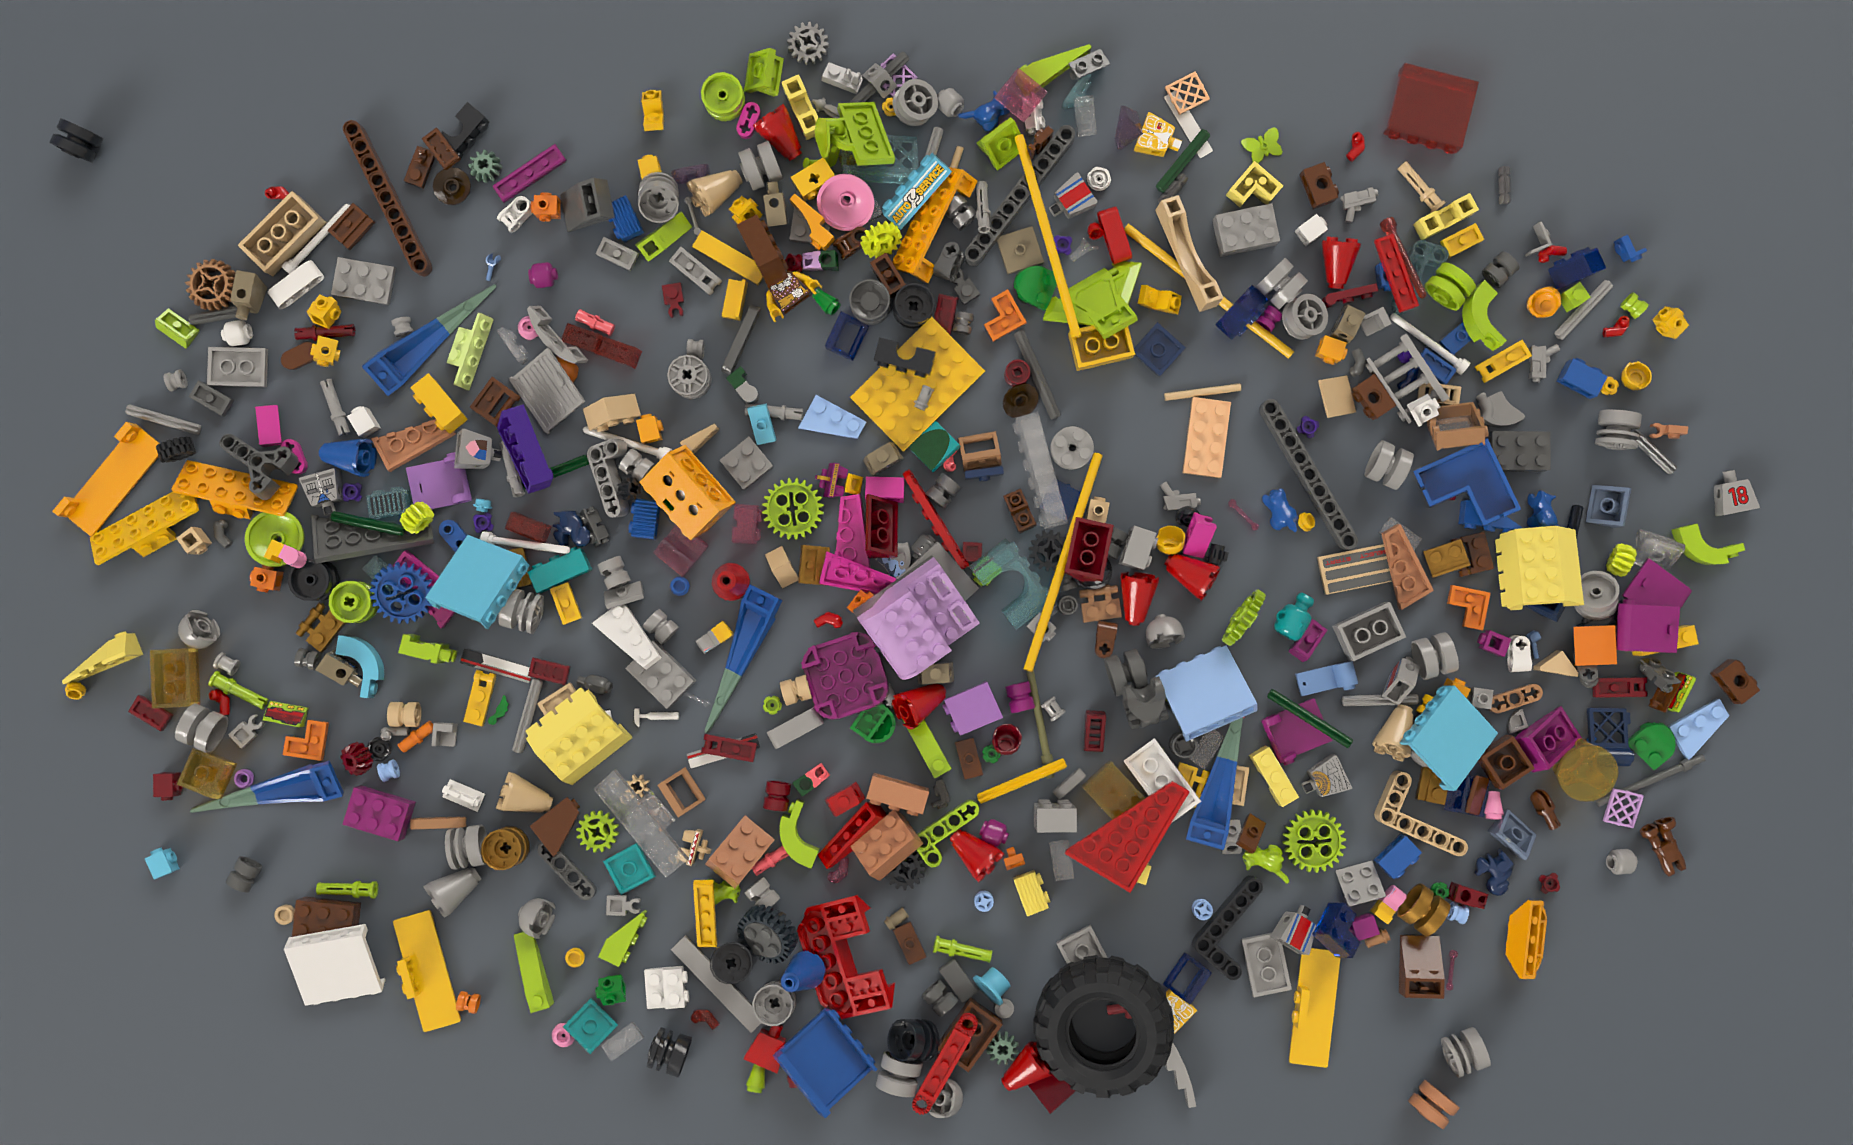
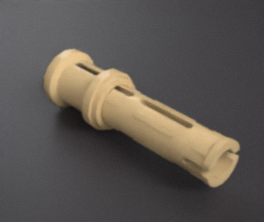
(1426, 194)

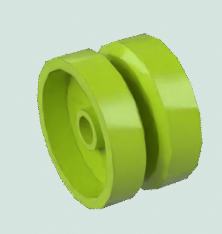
(712, 95)
(1450, 286)
(343, 605)

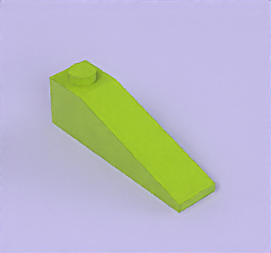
(1050, 68)
(930, 749)
(533, 973)

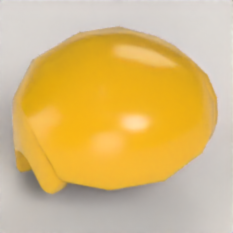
(1636, 376)
(1170, 540)

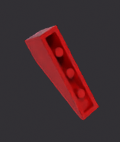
(853, 830)

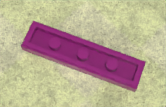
(529, 173)

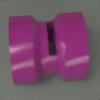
(1269, 318)

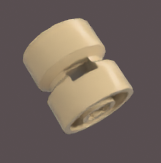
(795, 690)
(404, 714)

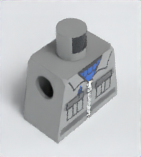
(323, 489)

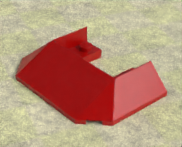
(826, 933)

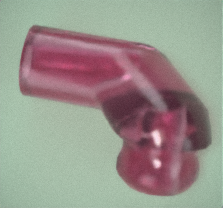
(840, 873)

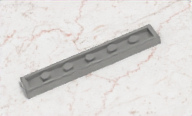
(726, 993)

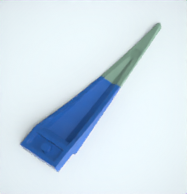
(398, 361)
(753, 623)
(301, 785)
(1212, 815)

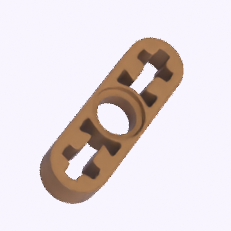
(1525, 689)
(438, 822)

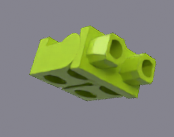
(435, 651)

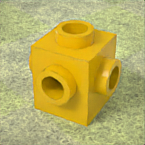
(744, 209)
(324, 311)
(1670, 322)
(325, 344)

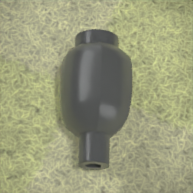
(596, 684)

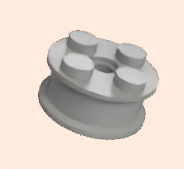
(915, 102)
(1305, 316)
(1080, 440)

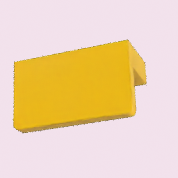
(735, 299)

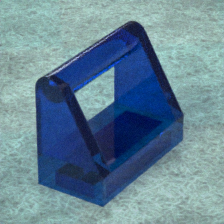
(836, 332)
(1195, 985)

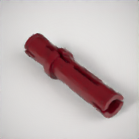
(315, 331)

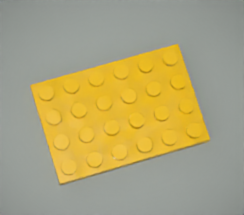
(891, 394)

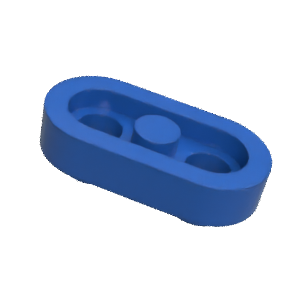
(454, 536)

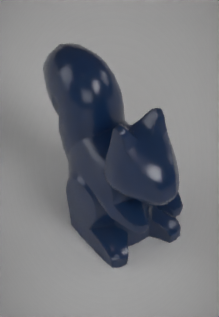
(570, 525)
(1500, 871)

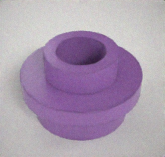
(239, 781)

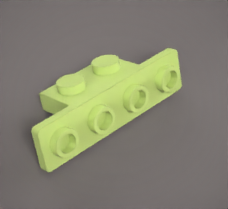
(468, 350)

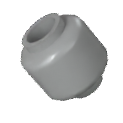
(950, 102)
(1621, 861)

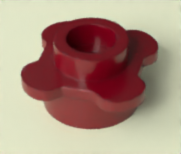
(790, 259)
(1554, 886)

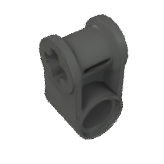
(949, 262)
(1583, 670)

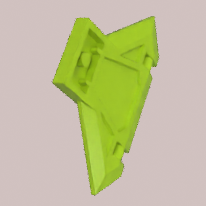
(1101, 299)

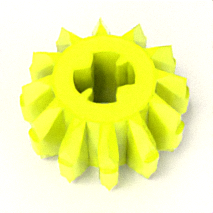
(416, 517)
(1621, 560)

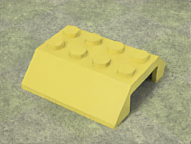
(1539, 567)
(576, 737)

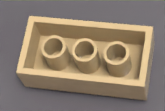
(282, 233)

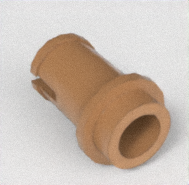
(1383, 937)

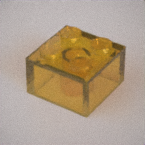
(206, 774)

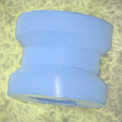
(388, 770)
(984, 904)
(1205, 911)
(1458, 912)

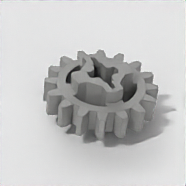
(801, 39)

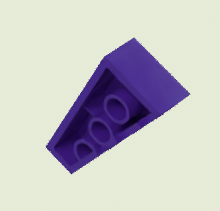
(524, 449)

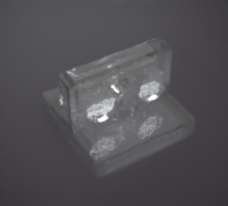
(1658, 548)

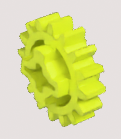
(881, 239)

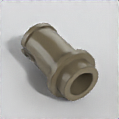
(896, 918)

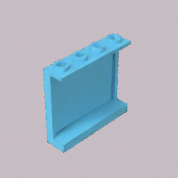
(478, 580)
(1450, 736)

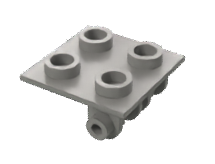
(1360, 883)

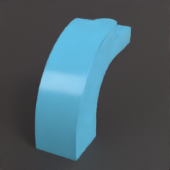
(367, 657)

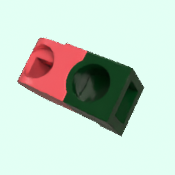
(811, 779)

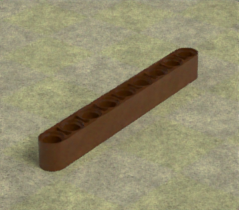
(381, 191)

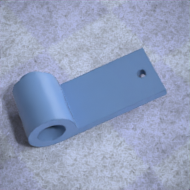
(1327, 678)

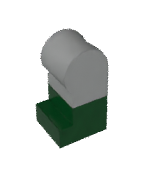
(746, 391)

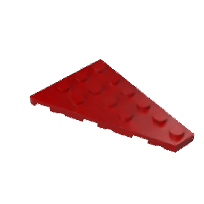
(1129, 840)

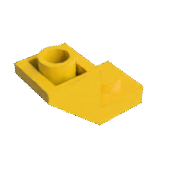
(653, 110)
(1159, 300)

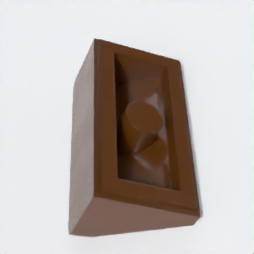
(1476, 795)

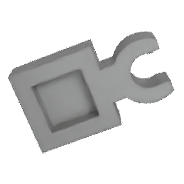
(244, 732)
(619, 905)

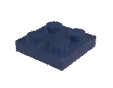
(1158, 349)

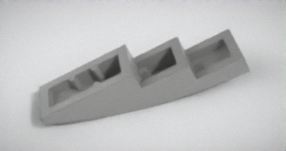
(1181, 1076)

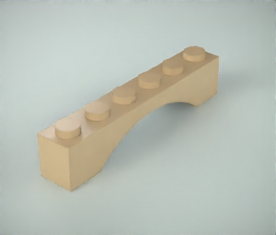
(1200, 282)

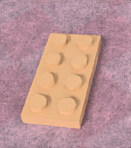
(1206, 437)

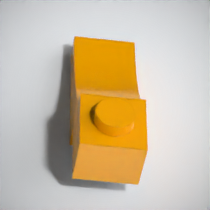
(819, 237)

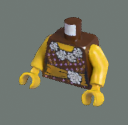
(789, 293)

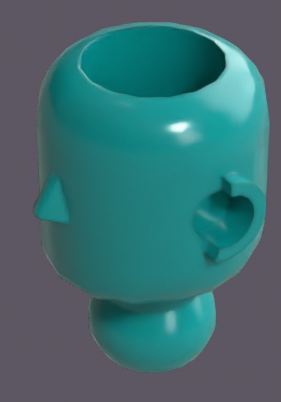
(1294, 619)

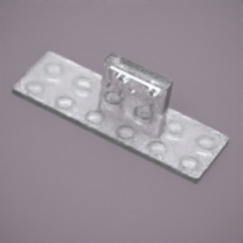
(644, 821)

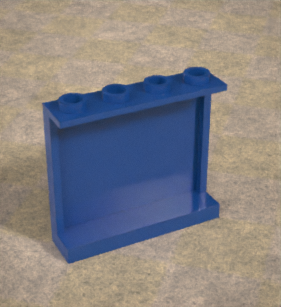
(824, 1060)

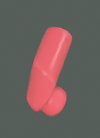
(949, 465)

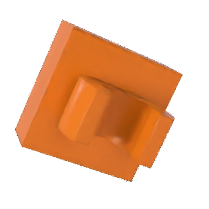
(1013, 860)

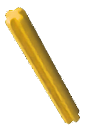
(1021, 780)

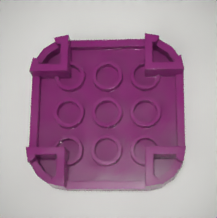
(845, 676)

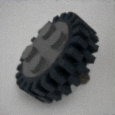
(767, 934)

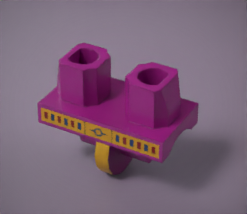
(830, 488)

